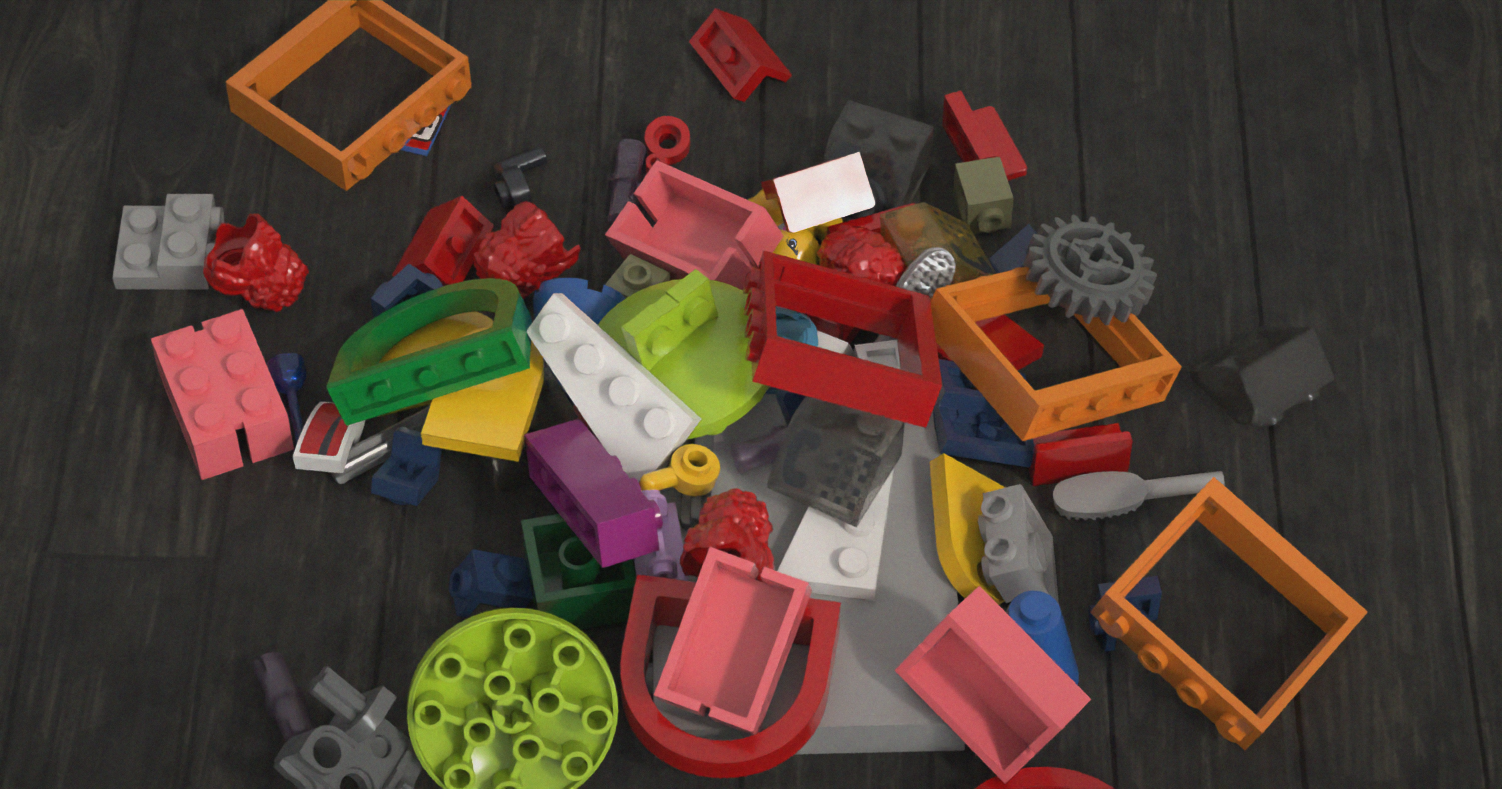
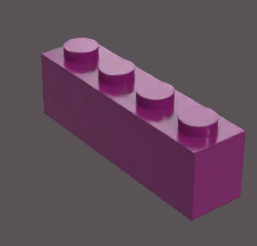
(593, 493)

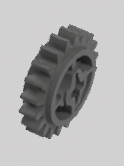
(1090, 269)

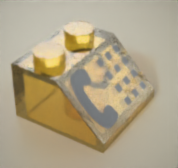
(923, 227)

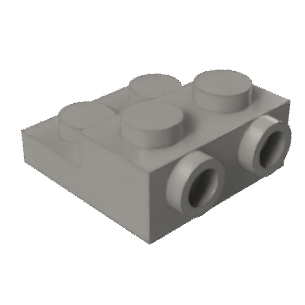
(167, 243)
(1017, 544)

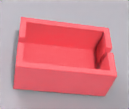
(694, 228)
(220, 386)
(733, 641)
(992, 684)

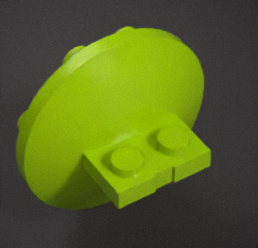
(693, 344)
(512, 704)

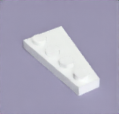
(611, 389)
(838, 556)

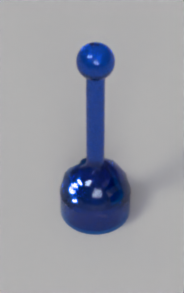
(289, 374)

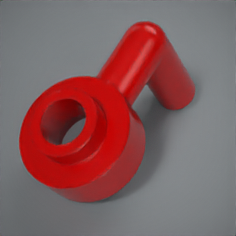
(666, 129)

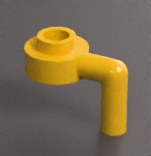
(683, 475)

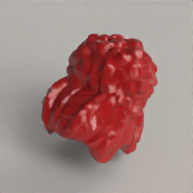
(524, 250)
(861, 254)
(255, 265)
(731, 524)

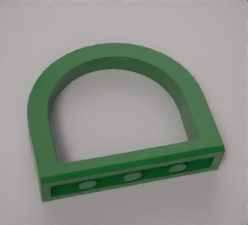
(369, 388)

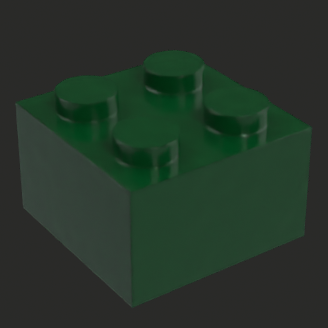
(570, 580)

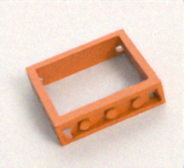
(312, 41)
(1144, 363)
(1274, 561)

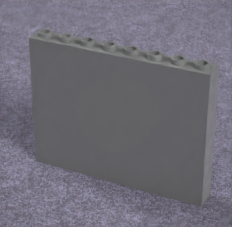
(867, 700)

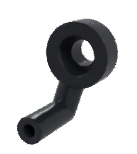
(511, 184)

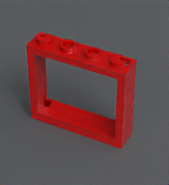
(831, 376)

